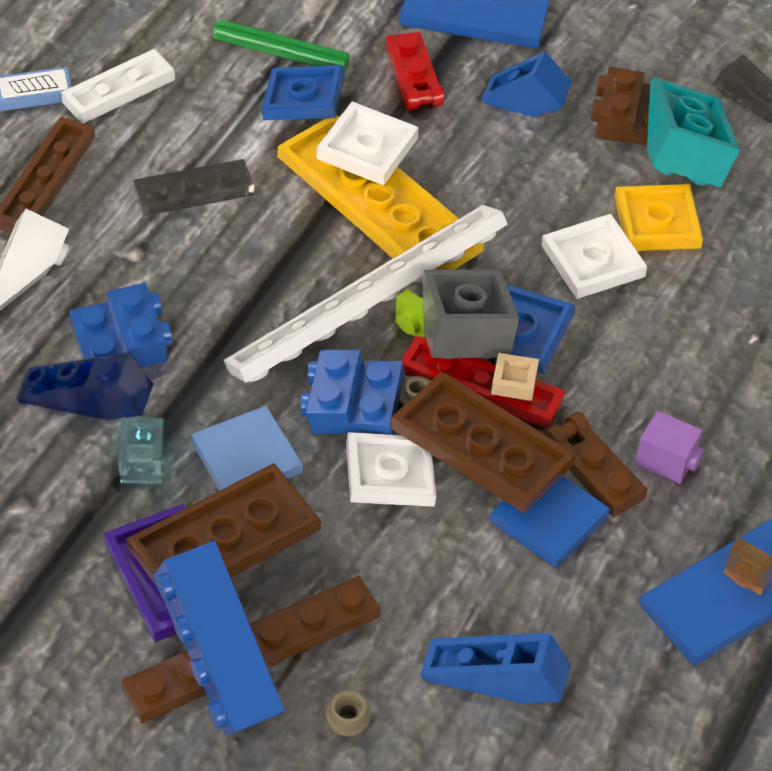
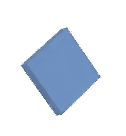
(244, 447)

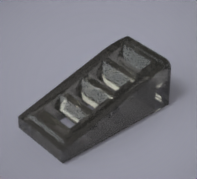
(735, 83)

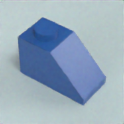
(529, 87)

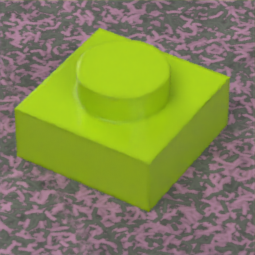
(410, 313)

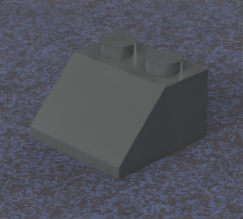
(468, 314)

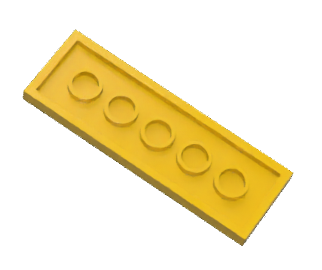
(389, 214)

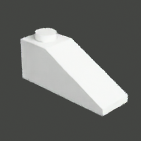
(30, 254)

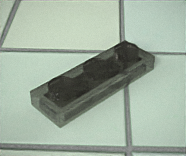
(193, 187)

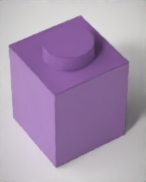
(670, 447)

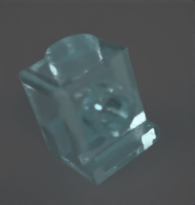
(141, 450)

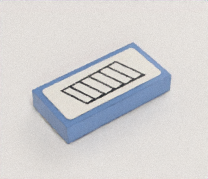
(33, 88)

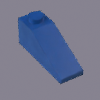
(500, 666)

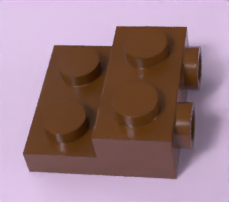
(623, 108)

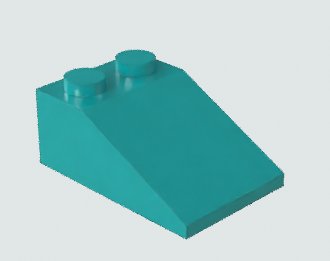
(689, 134)

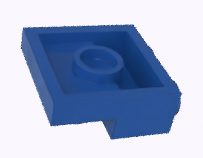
(123, 326)
(351, 393)

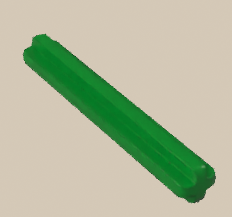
(279, 45)

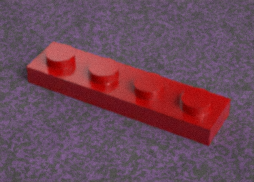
(479, 376)

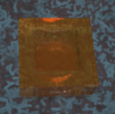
(749, 566)

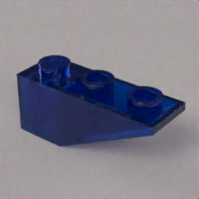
(91, 387)

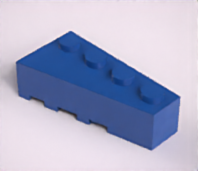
(218, 639)

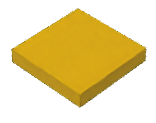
(659, 217)

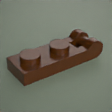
(598, 466)

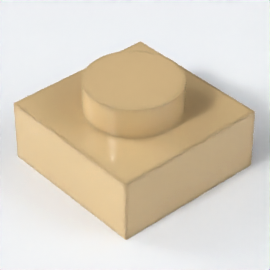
(515, 376)

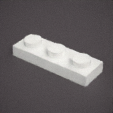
(118, 86)

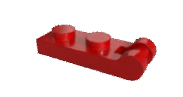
(414, 70)

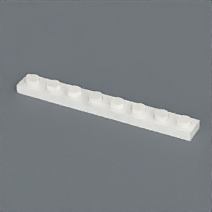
(355, 299)

